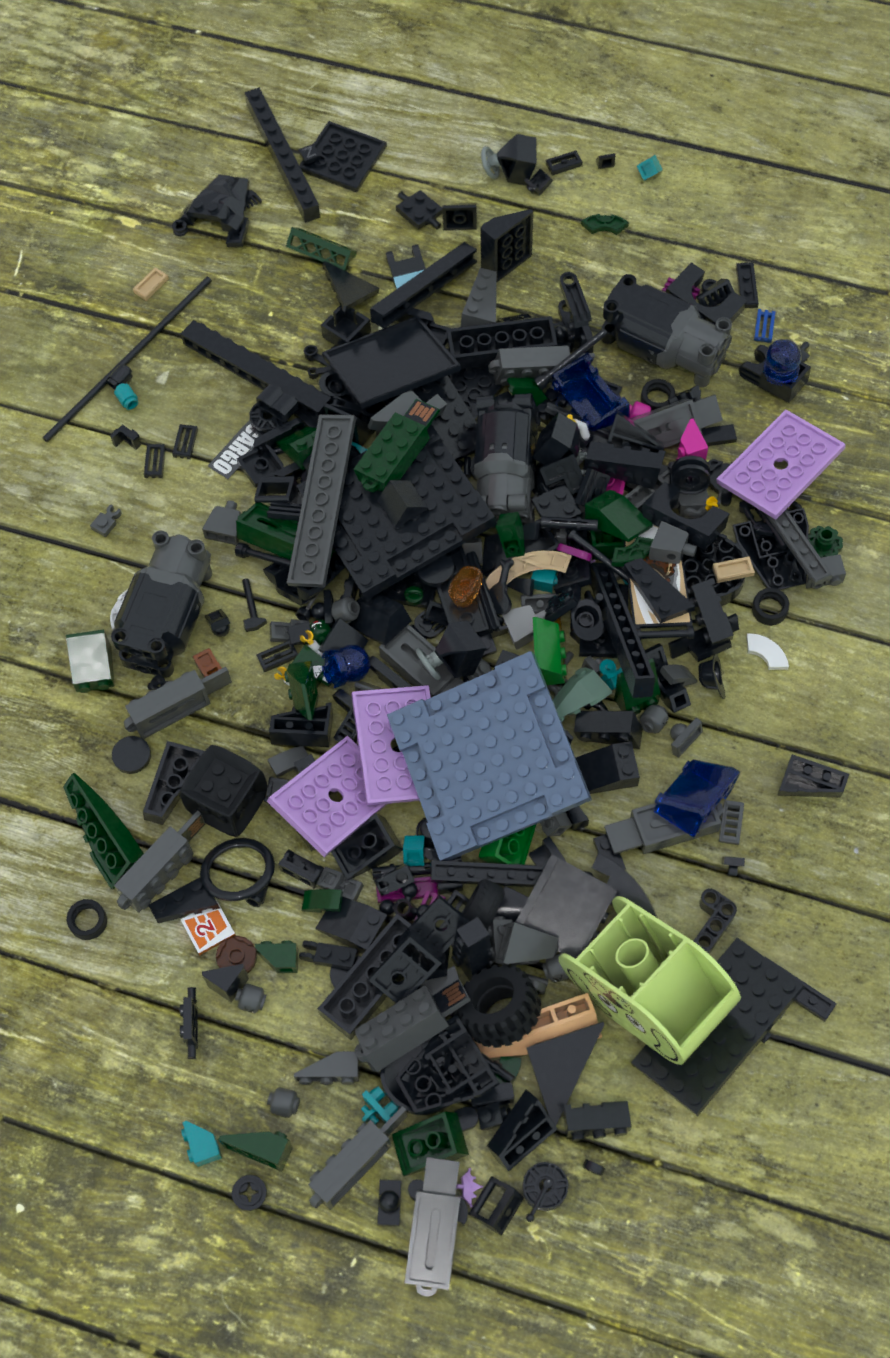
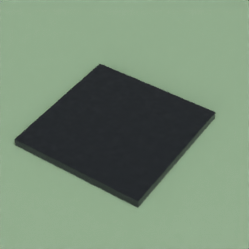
(390, 362)

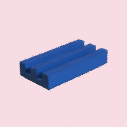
(766, 314)

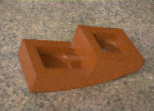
(206, 662)

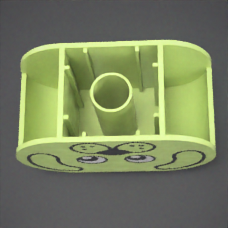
(653, 982)

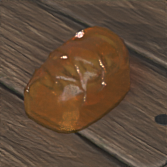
(465, 586)

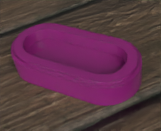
(574, 552)

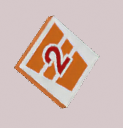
(207, 929)

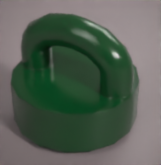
(413, 595)

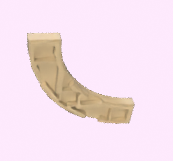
(530, 562)

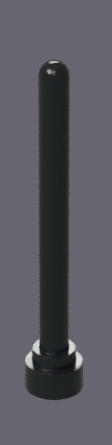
(543, 380)
(243, 550)

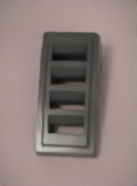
(733, 806)

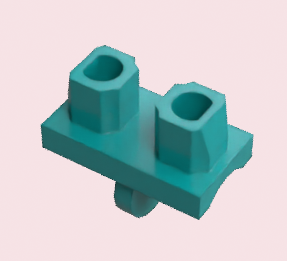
(608, 669)
(372, 1099)

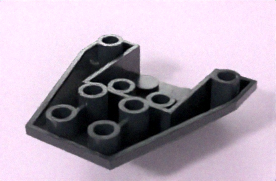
(773, 564)

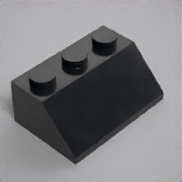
(380, 618)

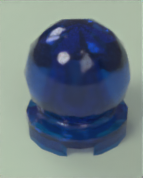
(782, 362)
(345, 665)

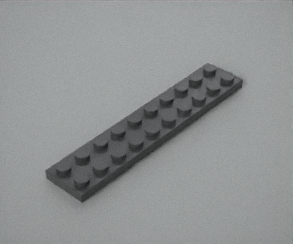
(321, 501)

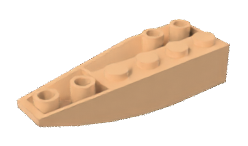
(552, 1023)

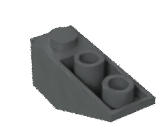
(337, 1067)

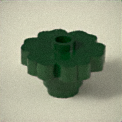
(825, 541)

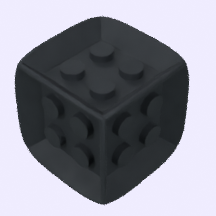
(224, 790)

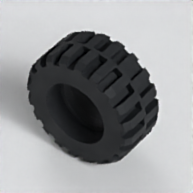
(510, 1022)

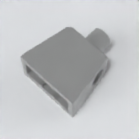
(521, 624)

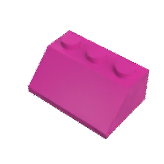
(692, 442)

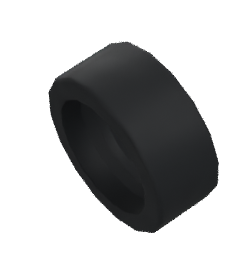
(653, 385)
(771, 593)
(81, 905)

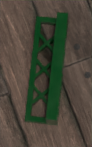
(324, 243)

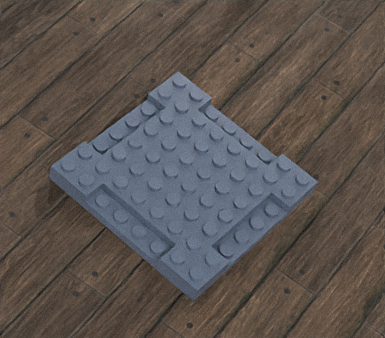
(489, 757)

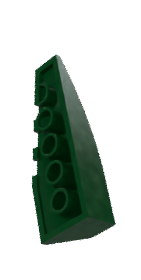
(110, 841)

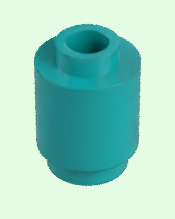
(126, 396)

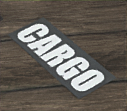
(242, 443)

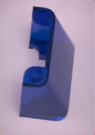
(589, 393)
(695, 794)

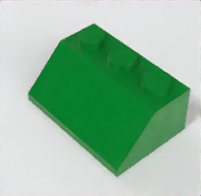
(550, 650)
(510, 849)

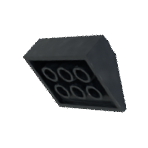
(506, 242)

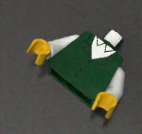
(308, 653)

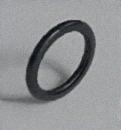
(243, 894)

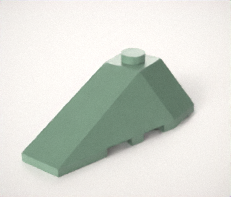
(579, 691)

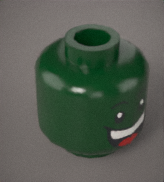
(319, 630)

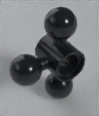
(409, 891)

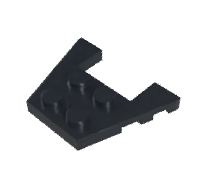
(494, 552)

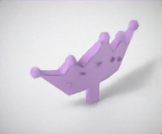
(468, 1187)

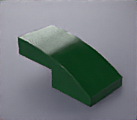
(321, 900)

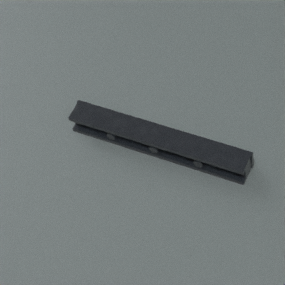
(423, 285)

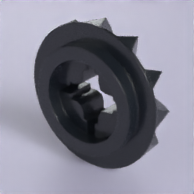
(242, 1186)

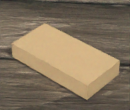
(150, 284)
(733, 569)

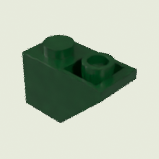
(526, 386)
(511, 534)
(280, 956)

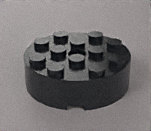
(700, 567)

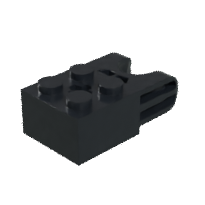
(754, 374)

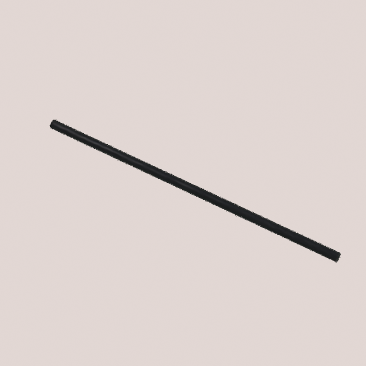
(103, 382)

